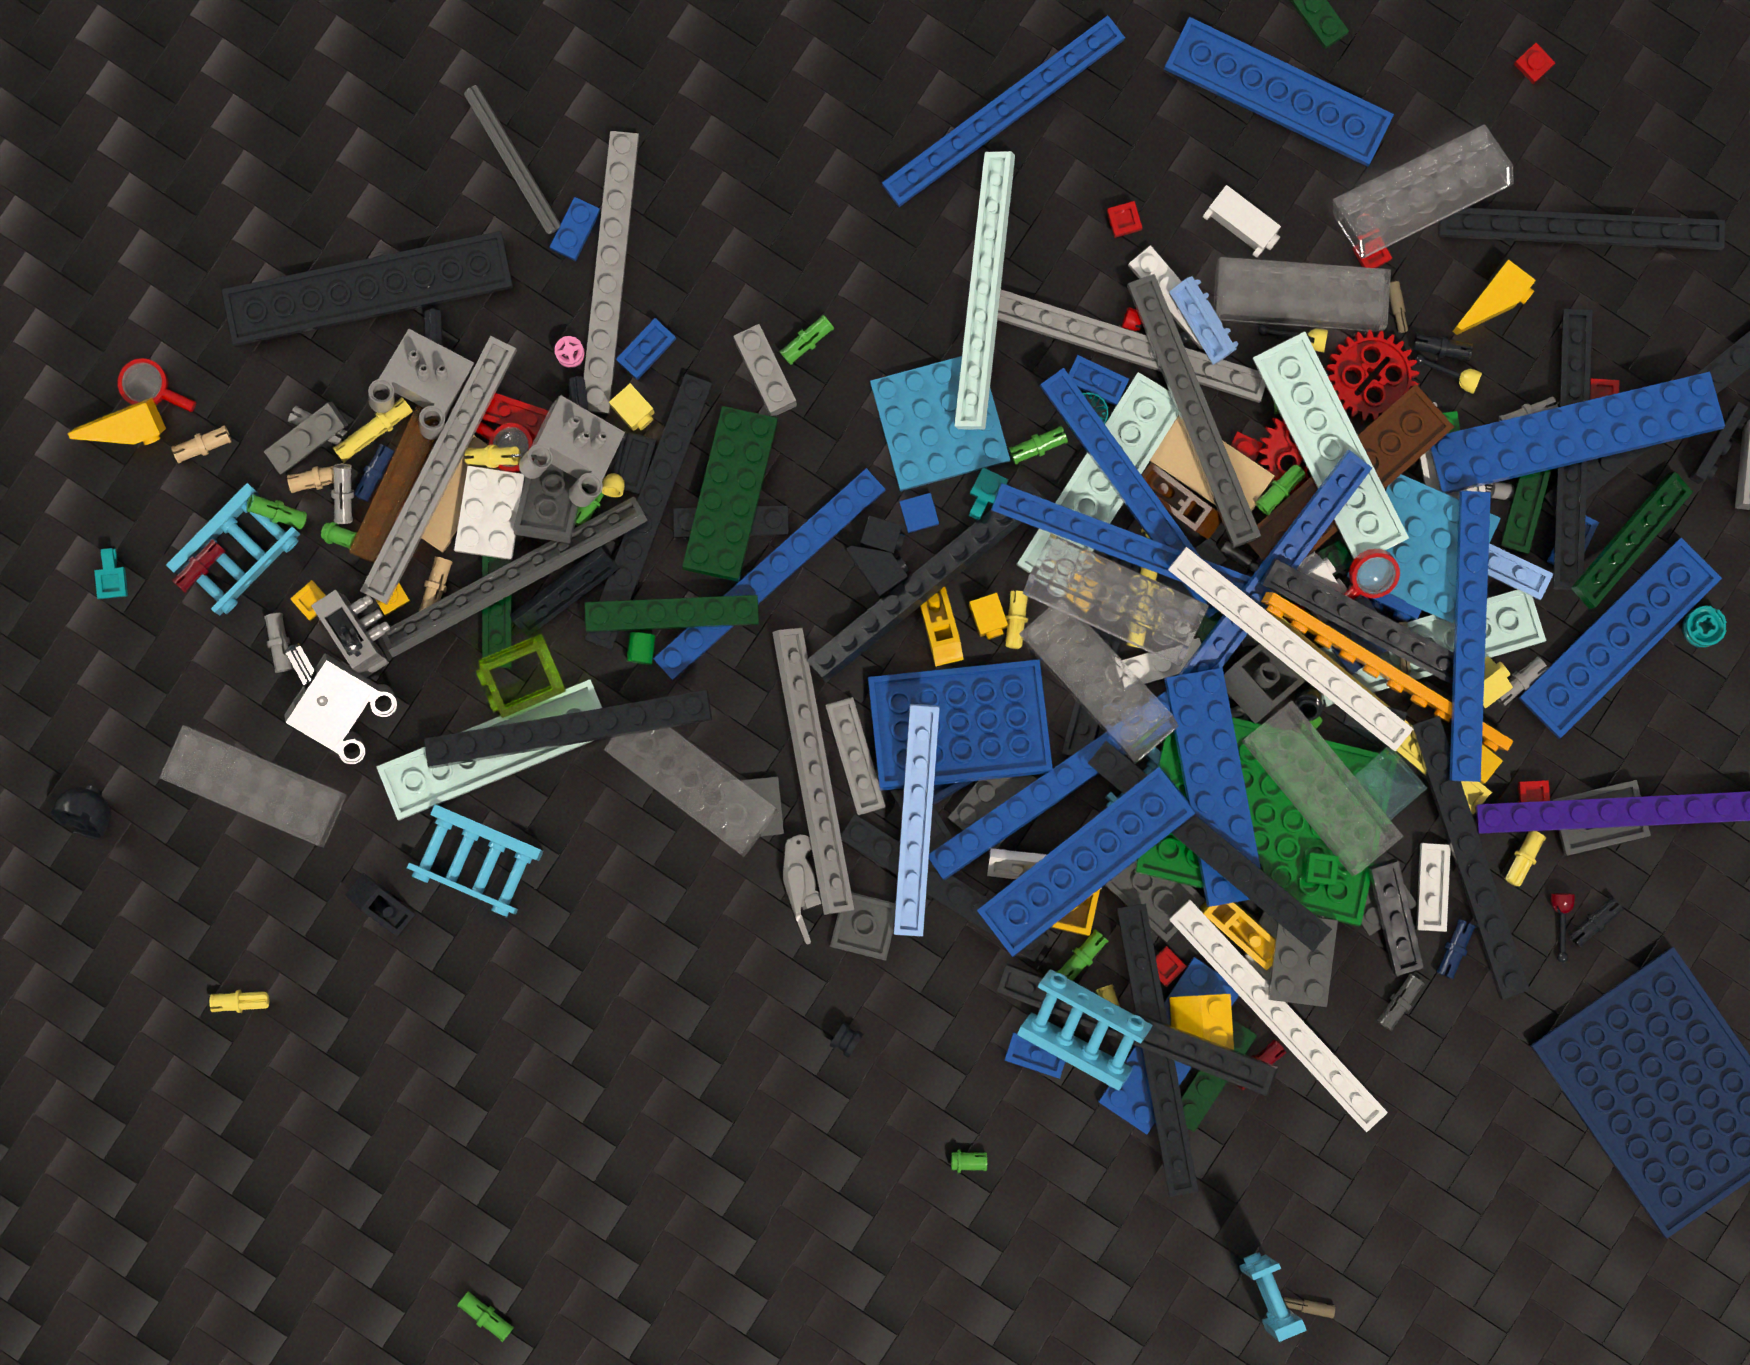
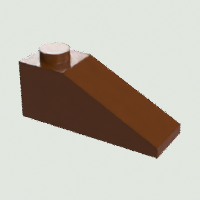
(1182, 502)

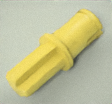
(1016, 619)
(1525, 858)
(238, 1001)

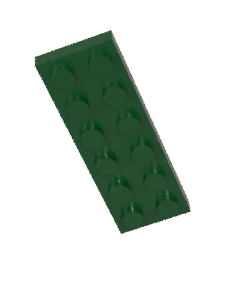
(730, 494)

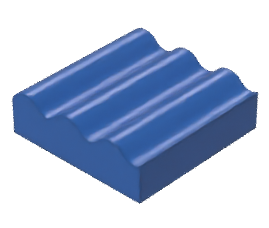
(919, 513)

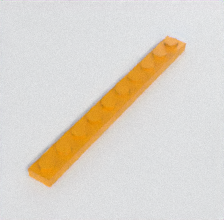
(1374, 665)

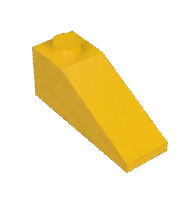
(1501, 295)
(126, 426)
(941, 629)
(1243, 930)

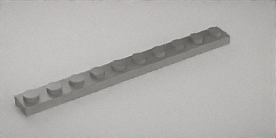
(610, 270)
(1122, 344)
(438, 470)
(813, 771)

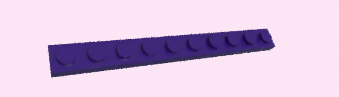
(1612, 812)

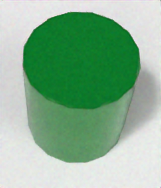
(640, 648)

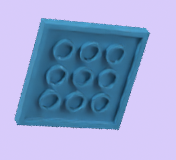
(920, 427)
(1430, 553)

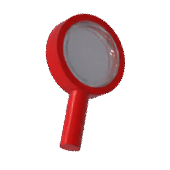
(146, 379)
(509, 436)
(1373, 574)

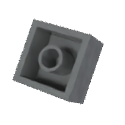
(1260, 682)

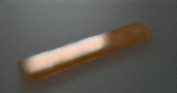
(393, 490)

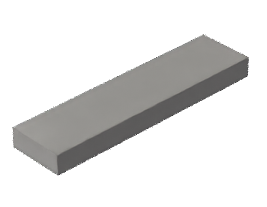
(855, 756)

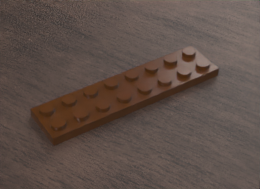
(1392, 446)

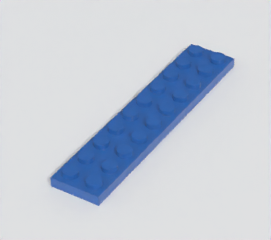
(1577, 433)

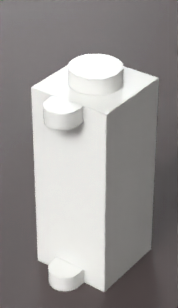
(1244, 220)

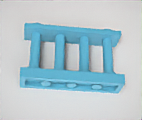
(226, 522)
(497, 844)
(1071, 1048)
(1280, 1321)

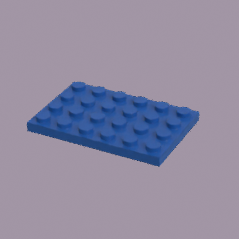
(987, 722)

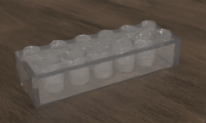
(1423, 191)
(1302, 294)
(1115, 599)
(1100, 682)
(695, 785)
(253, 786)
(1322, 788)

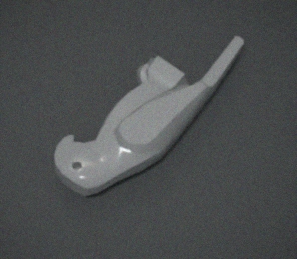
(800, 879)

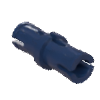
(374, 473)
(1456, 949)

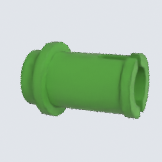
(334, 534)
(968, 1161)

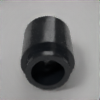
(1309, 701)

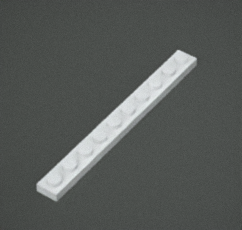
(1290, 649)
(1278, 1015)

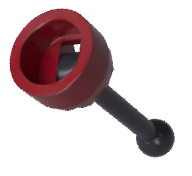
(1562, 904)

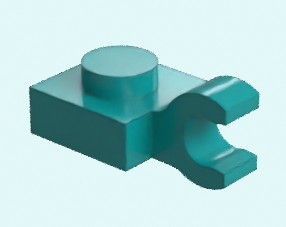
(985, 491)
(110, 580)

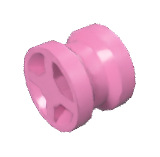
(567, 346)

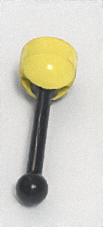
(1316, 336)
(1467, 379)
(613, 483)

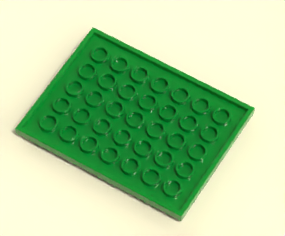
(1280, 836)

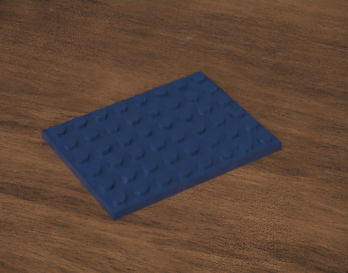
(1659, 1089)

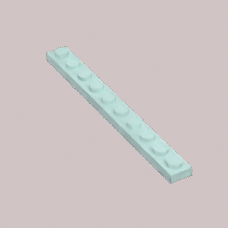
(984, 290)

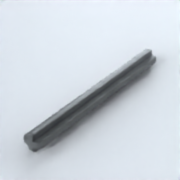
(512, 159)

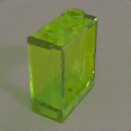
(509, 654)

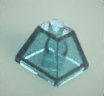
(1390, 782)

